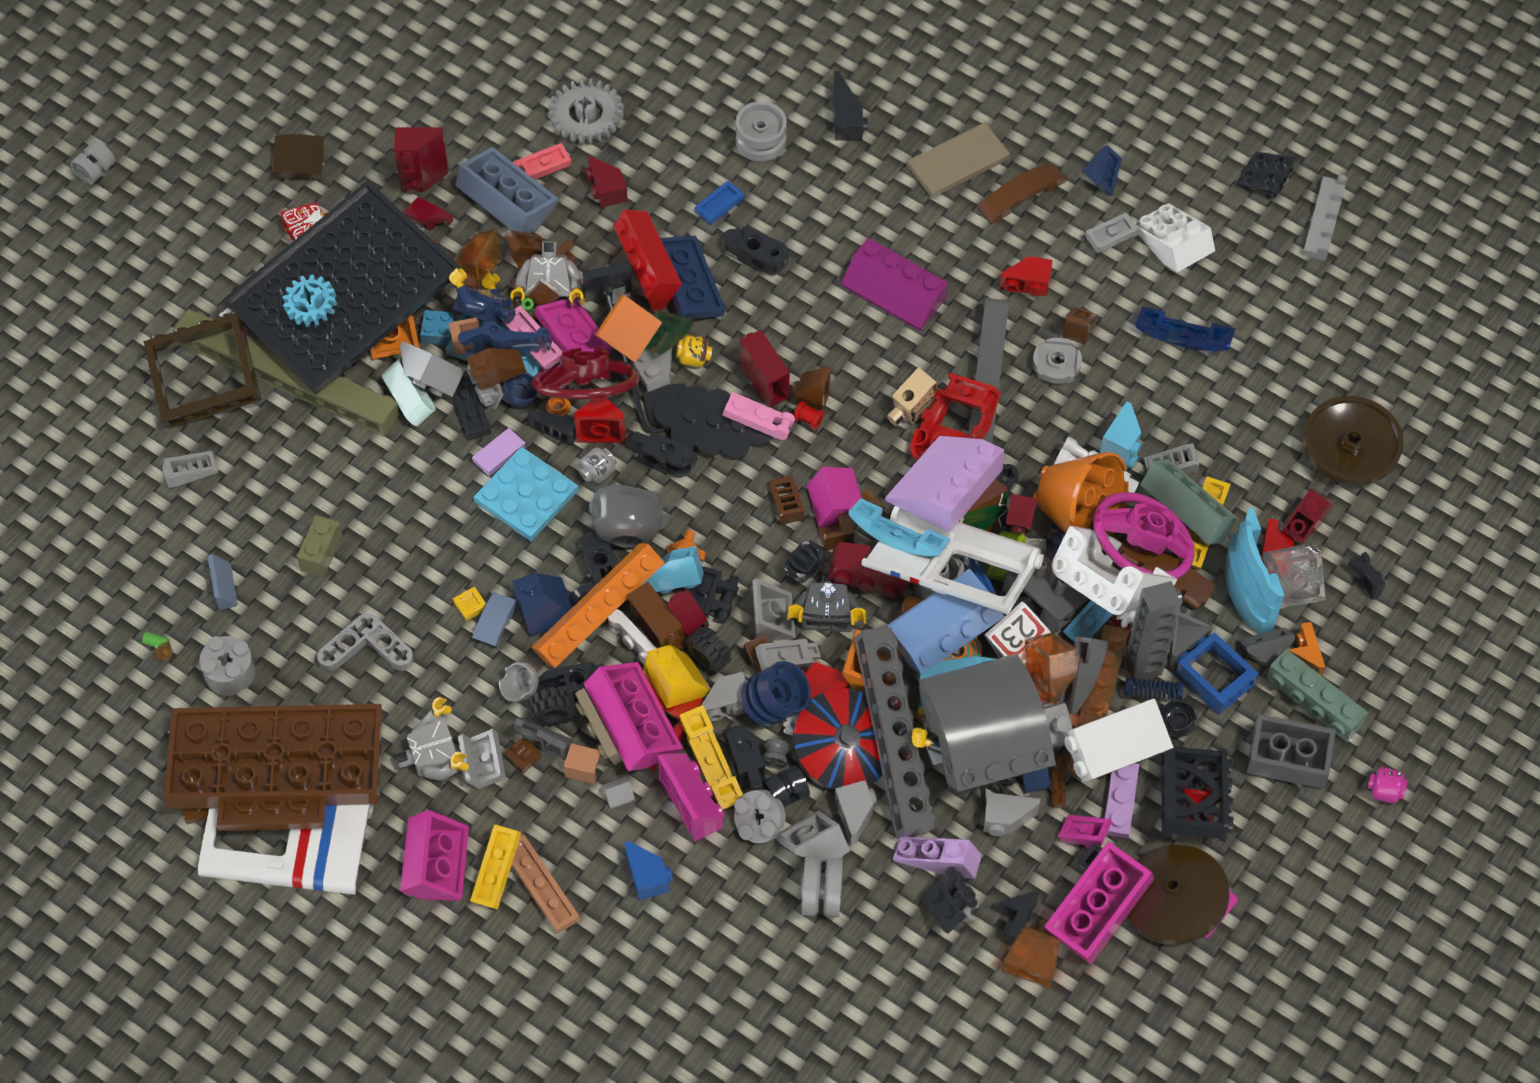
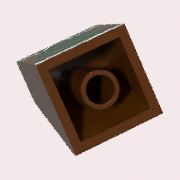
(989, 510)

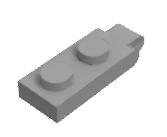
(793, 651)

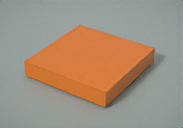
(628, 328)

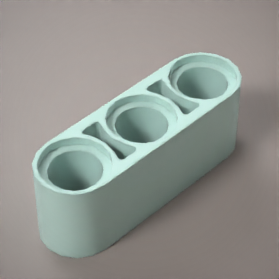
(411, 398)

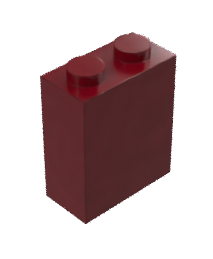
(764, 368)

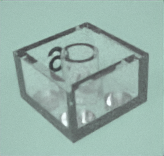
(1298, 572)

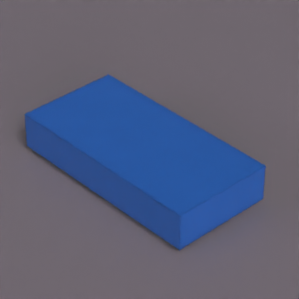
(719, 203)

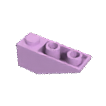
(938, 855)

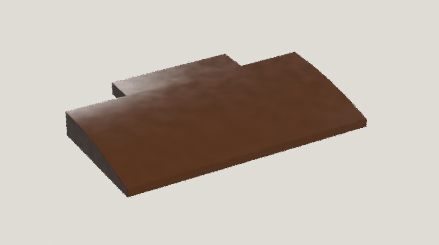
(273, 762)

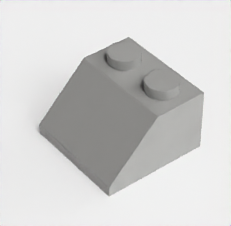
(430, 370)

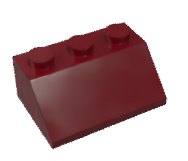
(420, 157)

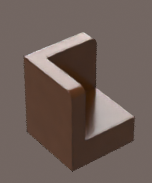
(836, 533)

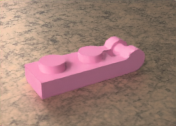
(759, 416)

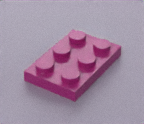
(570, 326)

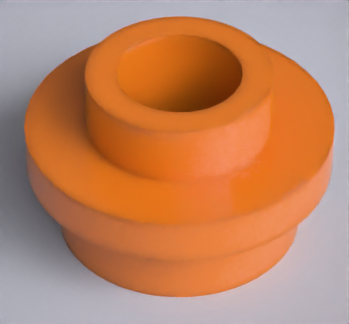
(554, 402)

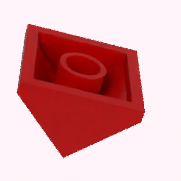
(600, 423)

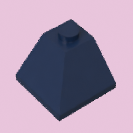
(541, 601)

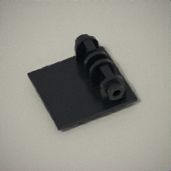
(1267, 172)

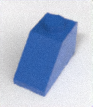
(647, 871)

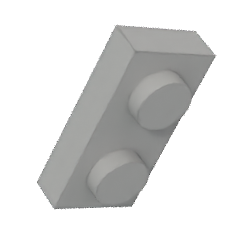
(1111, 232)

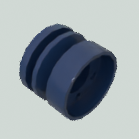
(775, 693)

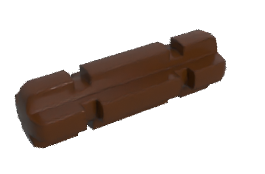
(1058, 784)

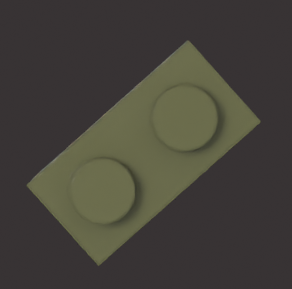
(319, 546)

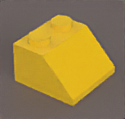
(674, 676)

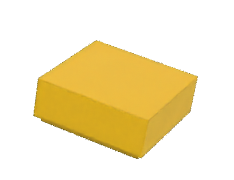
(470, 603)

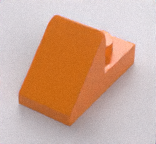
(1308, 648)

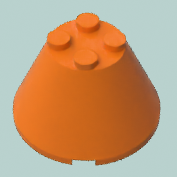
(1076, 487)

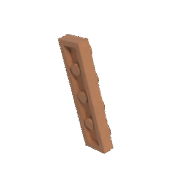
(543, 887)

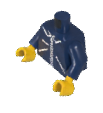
(480, 302)

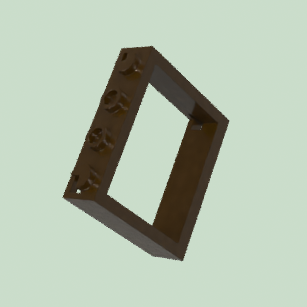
(214, 404)

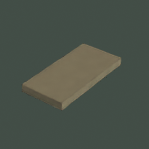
(958, 160)

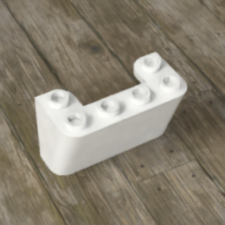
(1090, 572)

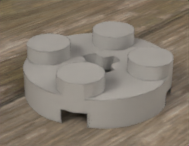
(1052, 372)
(746, 821)

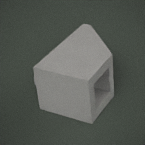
(725, 697)

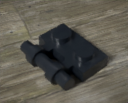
(706, 592)
(944, 906)

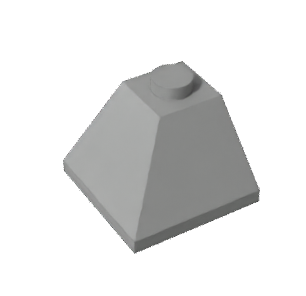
(814, 837)

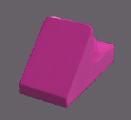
(1084, 830)

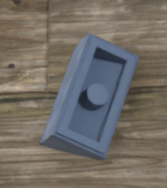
(222, 582)

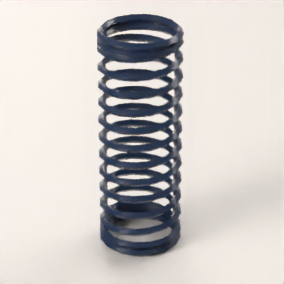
(1129, 683)

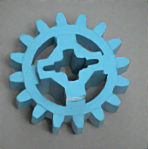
(321, 300)

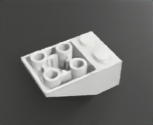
(1175, 237)

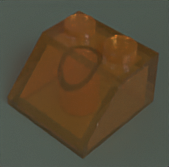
(480, 257)
(1051, 664)

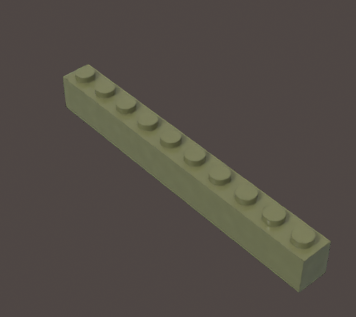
(340, 397)

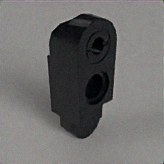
(769, 255)
(662, 453)
(595, 551)
(566, 675)
(745, 757)

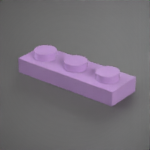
(1121, 800)

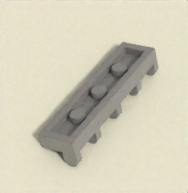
(1324, 217)

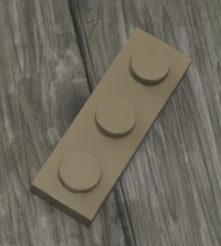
(596, 727)

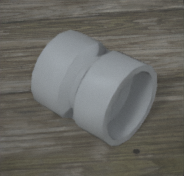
(92, 162)

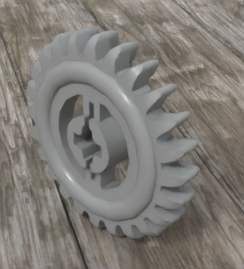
(580, 96)

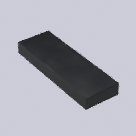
(470, 409)

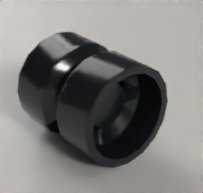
(787, 786)

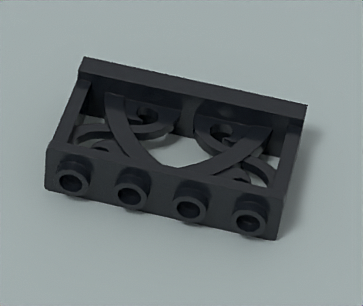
(1174, 816)

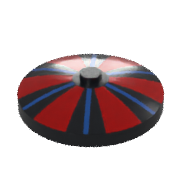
(837, 740)

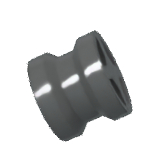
(775, 753)

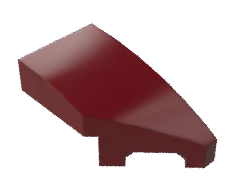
(427, 213)

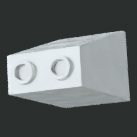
(1117, 740)

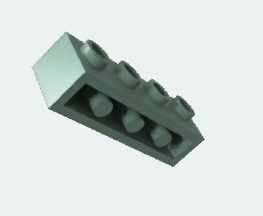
(1188, 501)
(1316, 695)

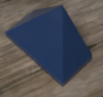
(1104, 169)

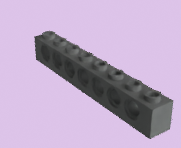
(905, 820)

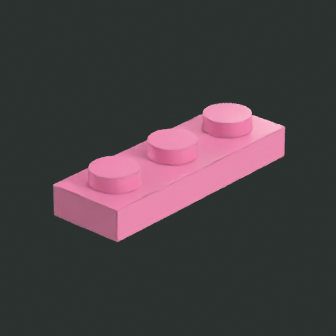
(524, 323)

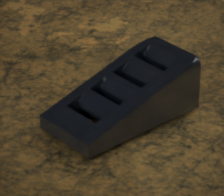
(553, 425)

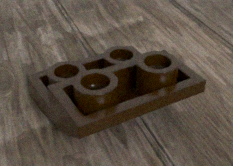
(297, 156)

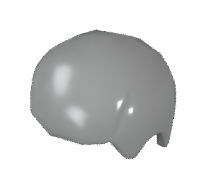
(519, 682)

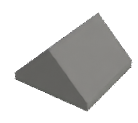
(771, 611)

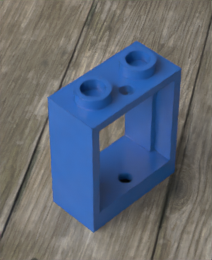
(1217, 701)

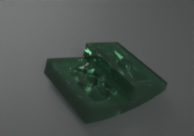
(669, 332)

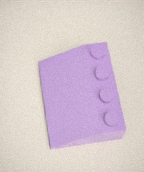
(948, 480)

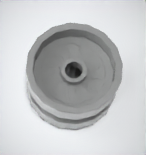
(761, 131)
(821, 886)

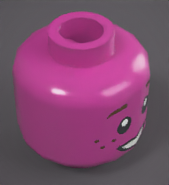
(1388, 785)

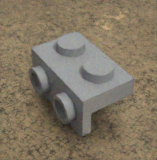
(483, 758)

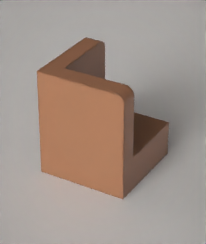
(458, 327)
(581, 763)

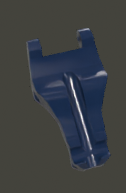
(493, 336)

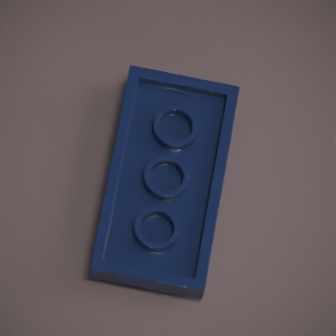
(698, 293)

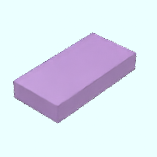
(498, 452)

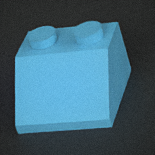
(1124, 437)

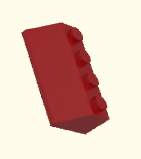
(647, 257)

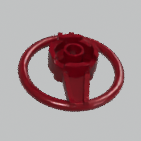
(582, 367)

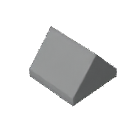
(618, 792)

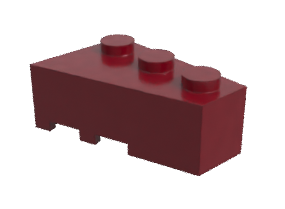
(847, 569)

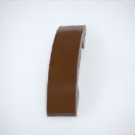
(1020, 189)

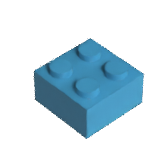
(436, 327)

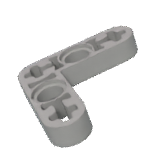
(369, 637)

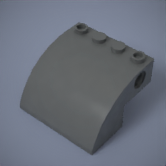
(987, 722)

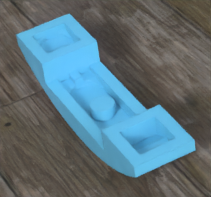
(895, 535)

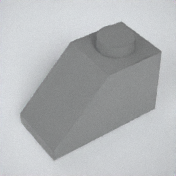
(855, 808)
(1008, 813)

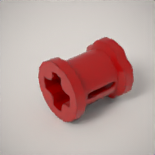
(809, 415)

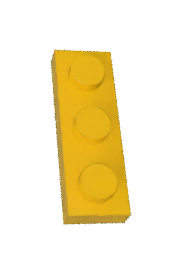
(495, 866)

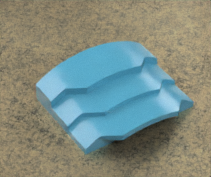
(1249, 584)

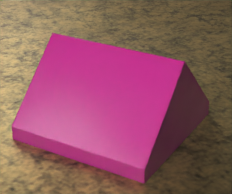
(832, 493)

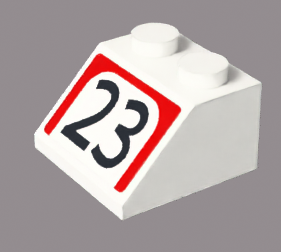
(1010, 633)

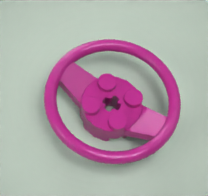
(1147, 526)

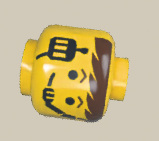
(693, 351)

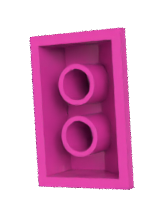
(690, 795)
(434, 857)

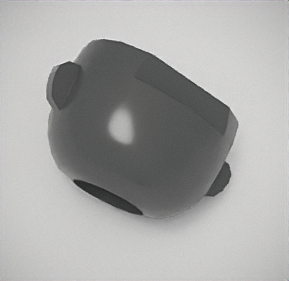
(627, 515)

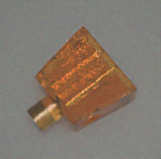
(1033, 956)

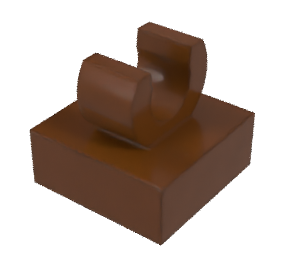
(566, 249)
(523, 755)

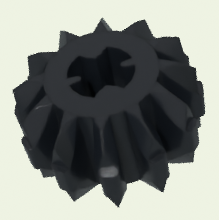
(805, 561)

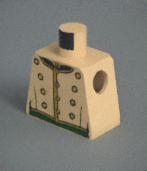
(913, 398)

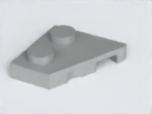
(654, 369)

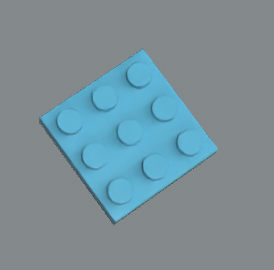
(526, 493)

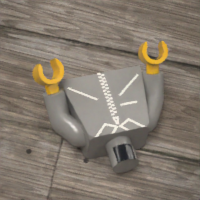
(552, 268)
(432, 746)

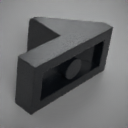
(1019, 912)

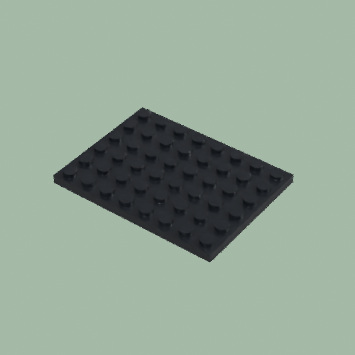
(380, 277)

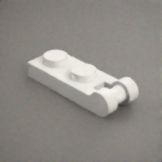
(631, 635)

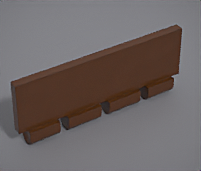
(1193, 585)

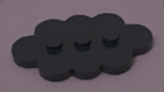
(699, 423)

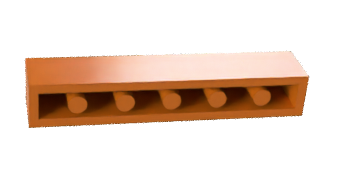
(597, 605)

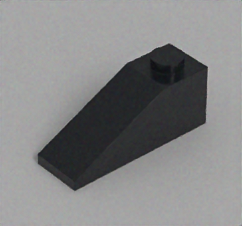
(847, 112)

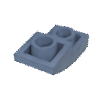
(494, 619)

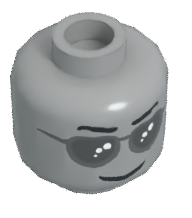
(597, 465)

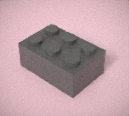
(1291, 751)

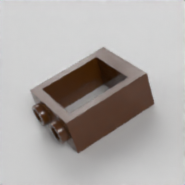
(655, 618)

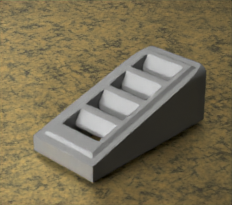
(1186, 451)
(183, 477)

